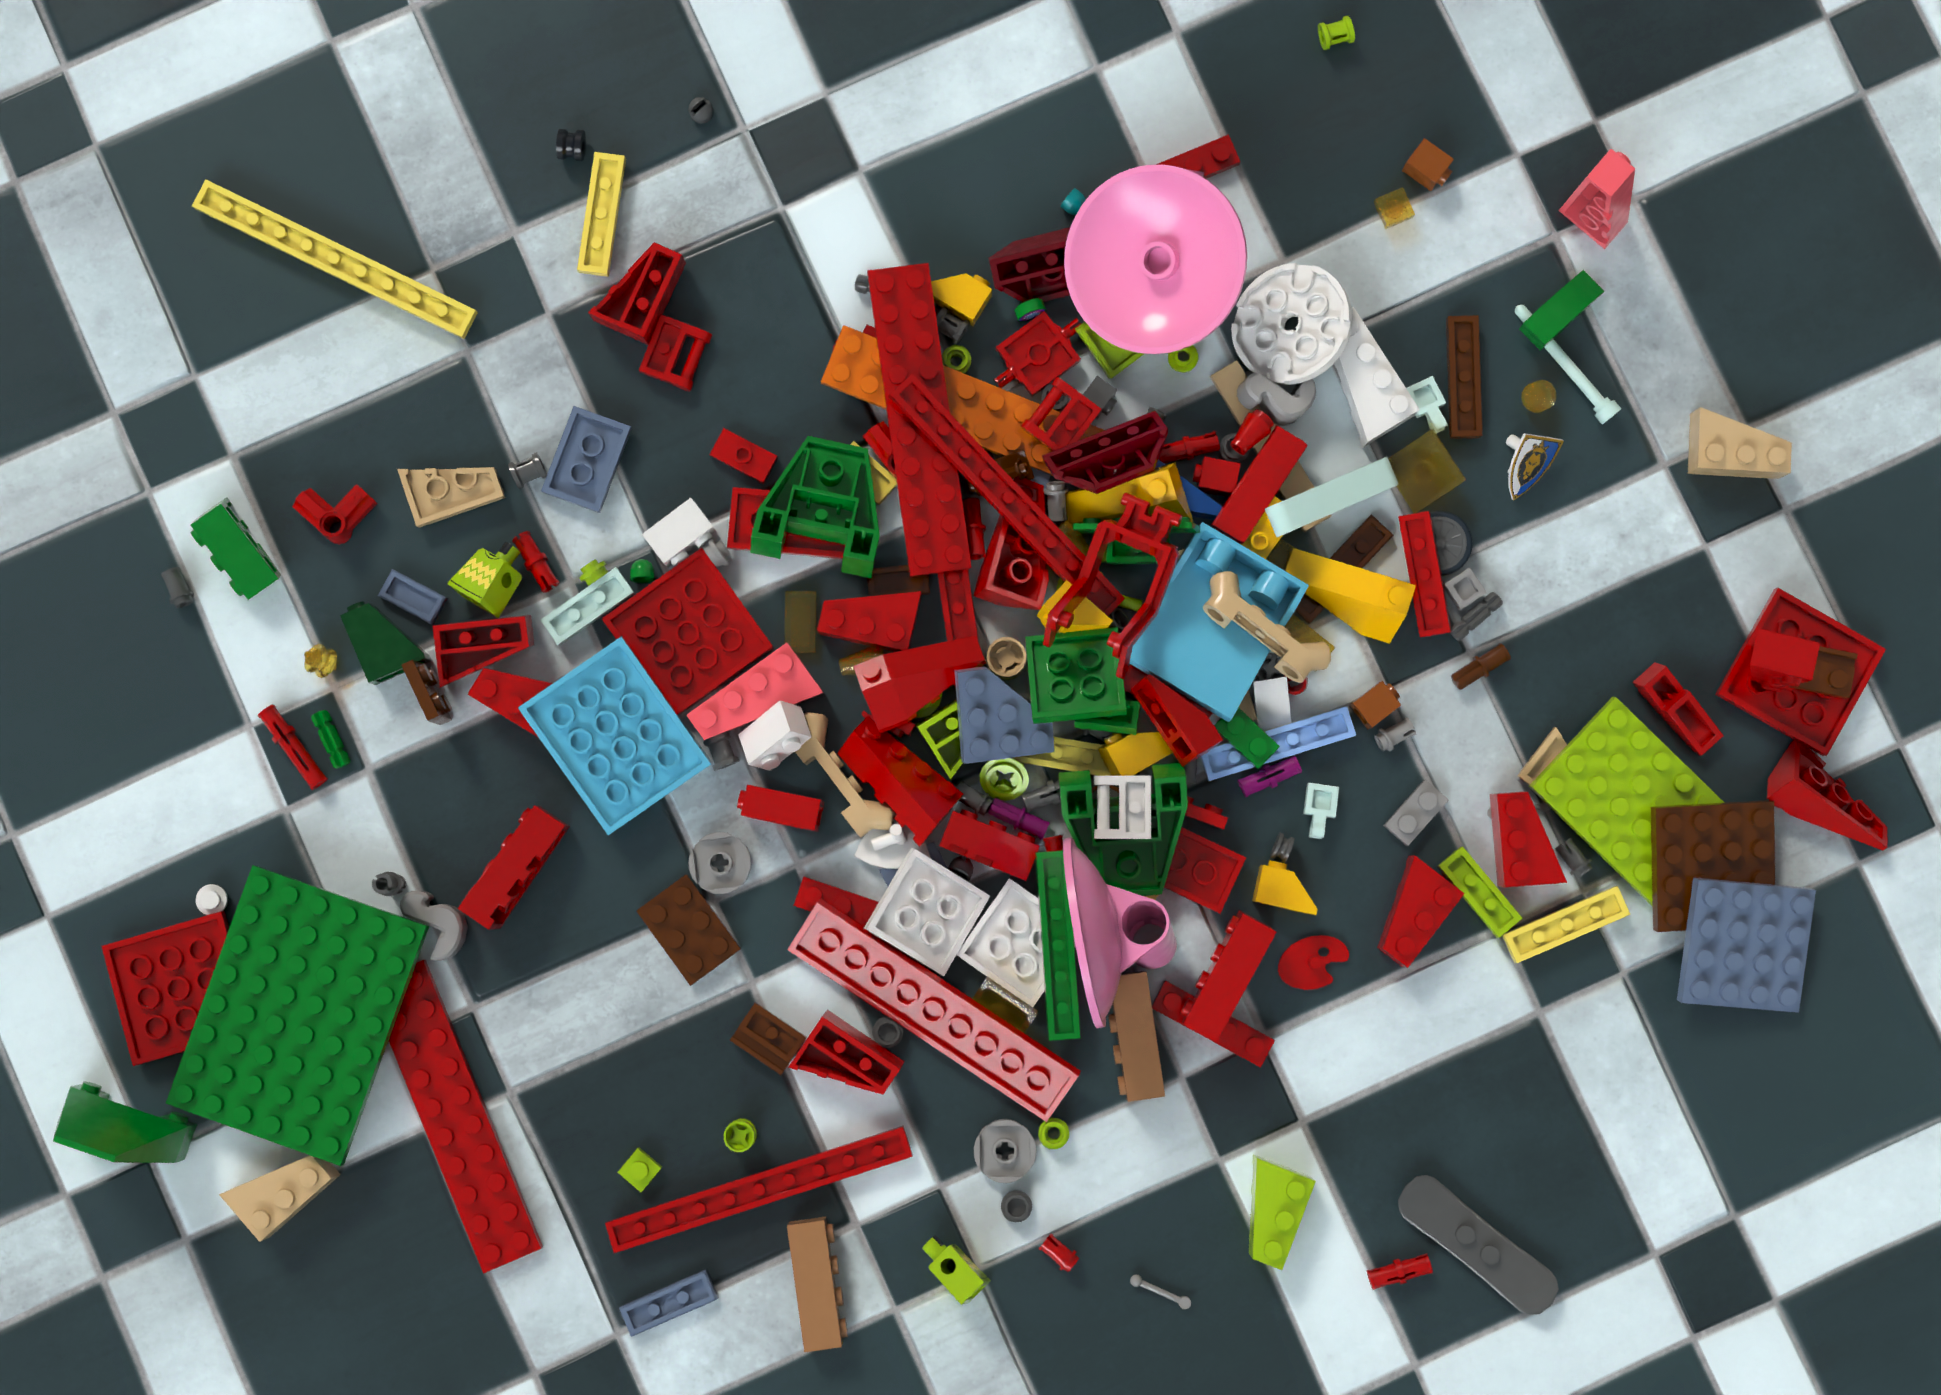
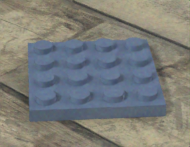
(1746, 945)

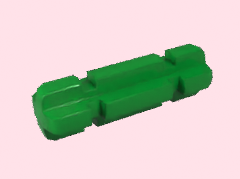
(330, 739)

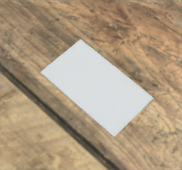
(1272, 703)

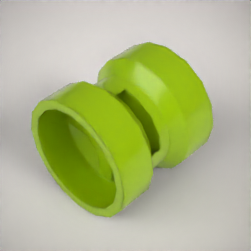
(736, 1138)

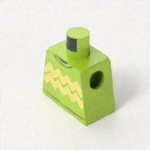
(488, 579)
(965, 1280)

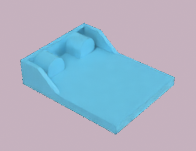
(1190, 648)
(615, 735)

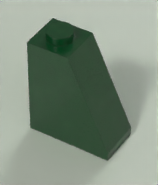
(379, 643)

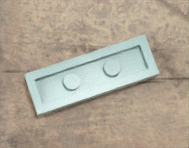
(587, 606)

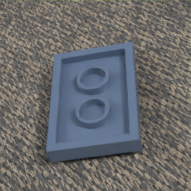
(586, 459)

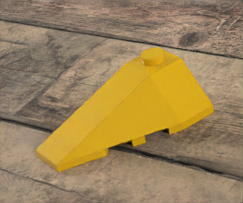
(1158, 487)
(1359, 597)

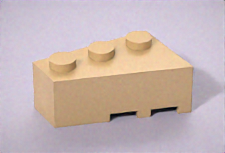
(1734, 449)
(279, 1195)

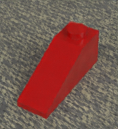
(1179, 722)

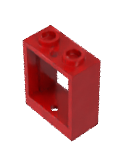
(781, 807)

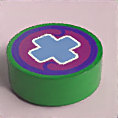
(1029, 310)

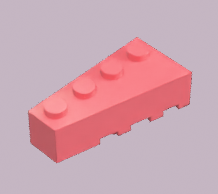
(1603, 199)
(745, 699)

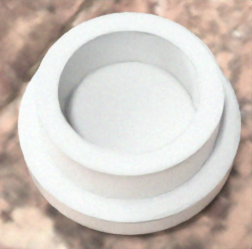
(211, 899)

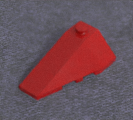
(1012, 570)

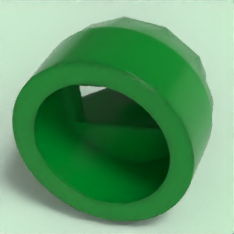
(642, 572)

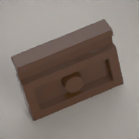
(1832, 673)
(768, 1038)

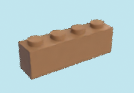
(1136, 1039)
(815, 1284)

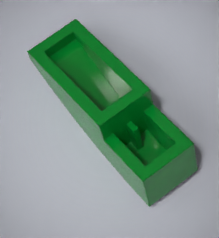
(1561, 310)

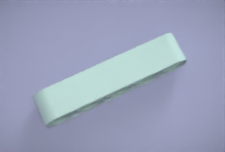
(1331, 496)

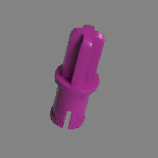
(1018, 818)

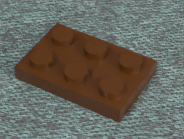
(688, 929)

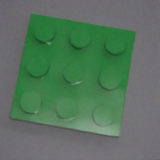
(1074, 677)

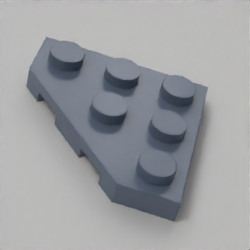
(996, 719)

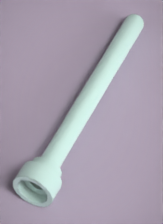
(1603, 407)

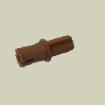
(1480, 666)

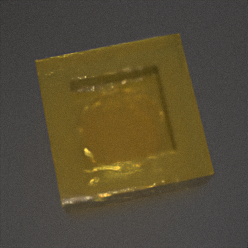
(1394, 208)

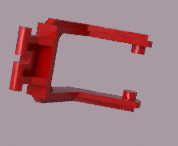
(1141, 532)

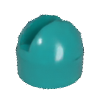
(1073, 202)

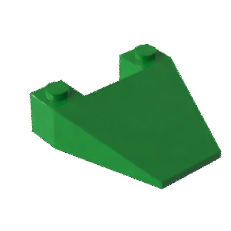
(825, 497)
(1128, 863)
(120, 1132)

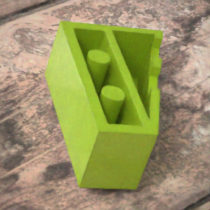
(1276, 1210)

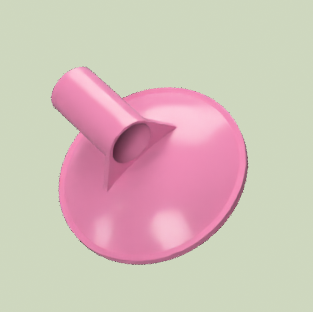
(1155, 259)
(1104, 929)

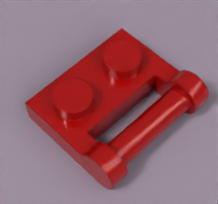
(665, 350)
(1069, 424)

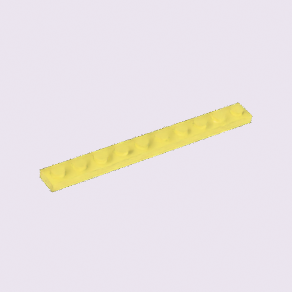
(334, 259)

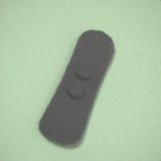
(1478, 1245)

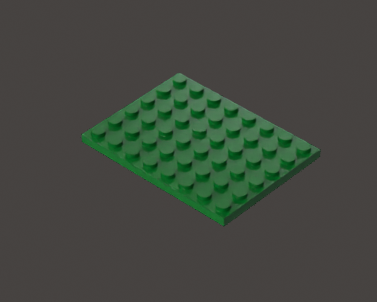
(297, 1015)

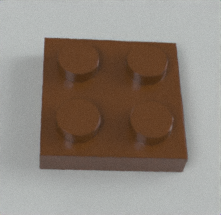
(423, 682)

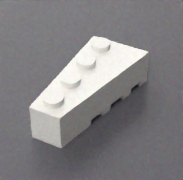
(1372, 386)

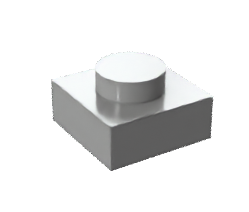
(1464, 589)

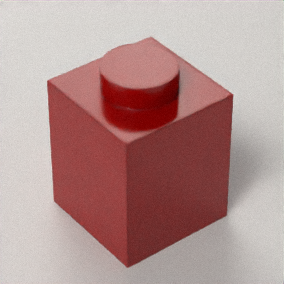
(1216, 476)

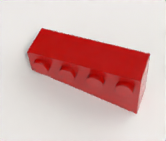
(900, 779)

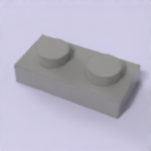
(1416, 812)

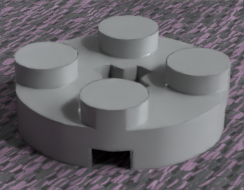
(709, 877)
(992, 1164)

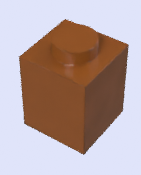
(1428, 165)
(1376, 704)

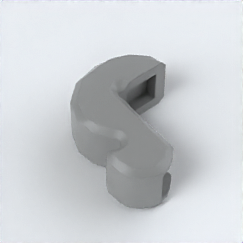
(1274, 400)
(442, 917)

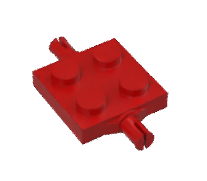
(1038, 354)

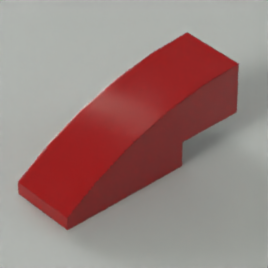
(1678, 708)

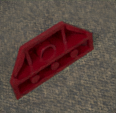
(1032, 267)
(1110, 455)

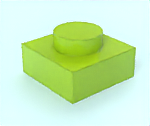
(639, 1169)

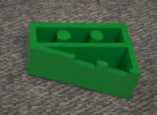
(234, 550)

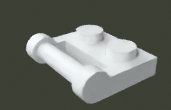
(1133, 807)

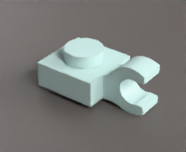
(1429, 400)
(1321, 804)

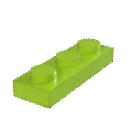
(1480, 892)

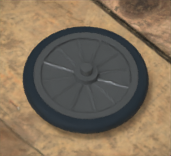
(1452, 541)

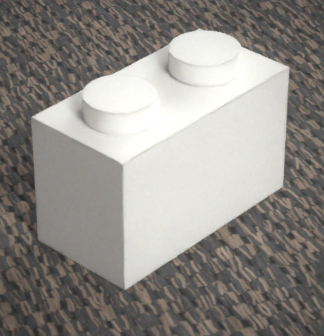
(679, 533)
(774, 735)

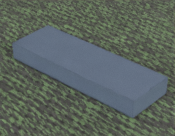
(668, 1302)

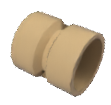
(1006, 658)

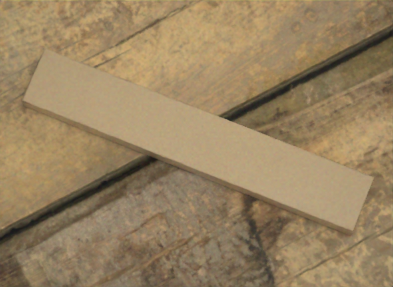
(1227, 383)

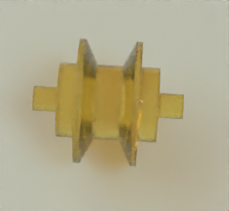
(1539, 396)
(320, 660)

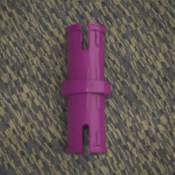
(1289, 768)

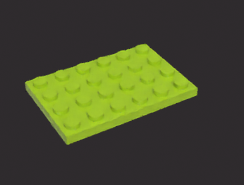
(1609, 784)

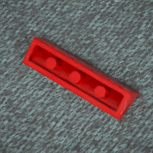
(1259, 485)

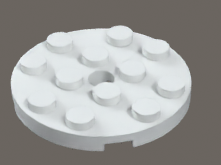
(1321, 330)

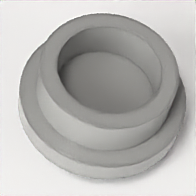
(717, 552)

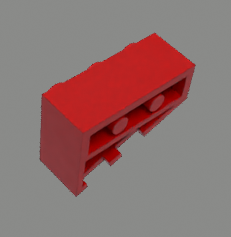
(477, 644)
(847, 1056)

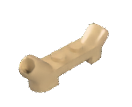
(1228, 606)
(861, 813)

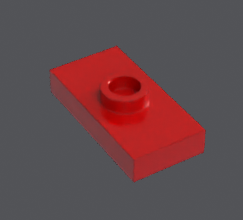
(743, 456)

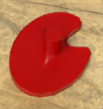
(1303, 966)

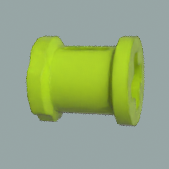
(1336, 32)

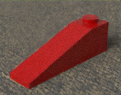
(909, 679)
(1811, 794)

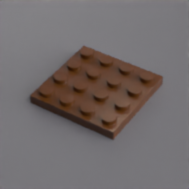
(1709, 843)

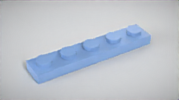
(1291, 738)

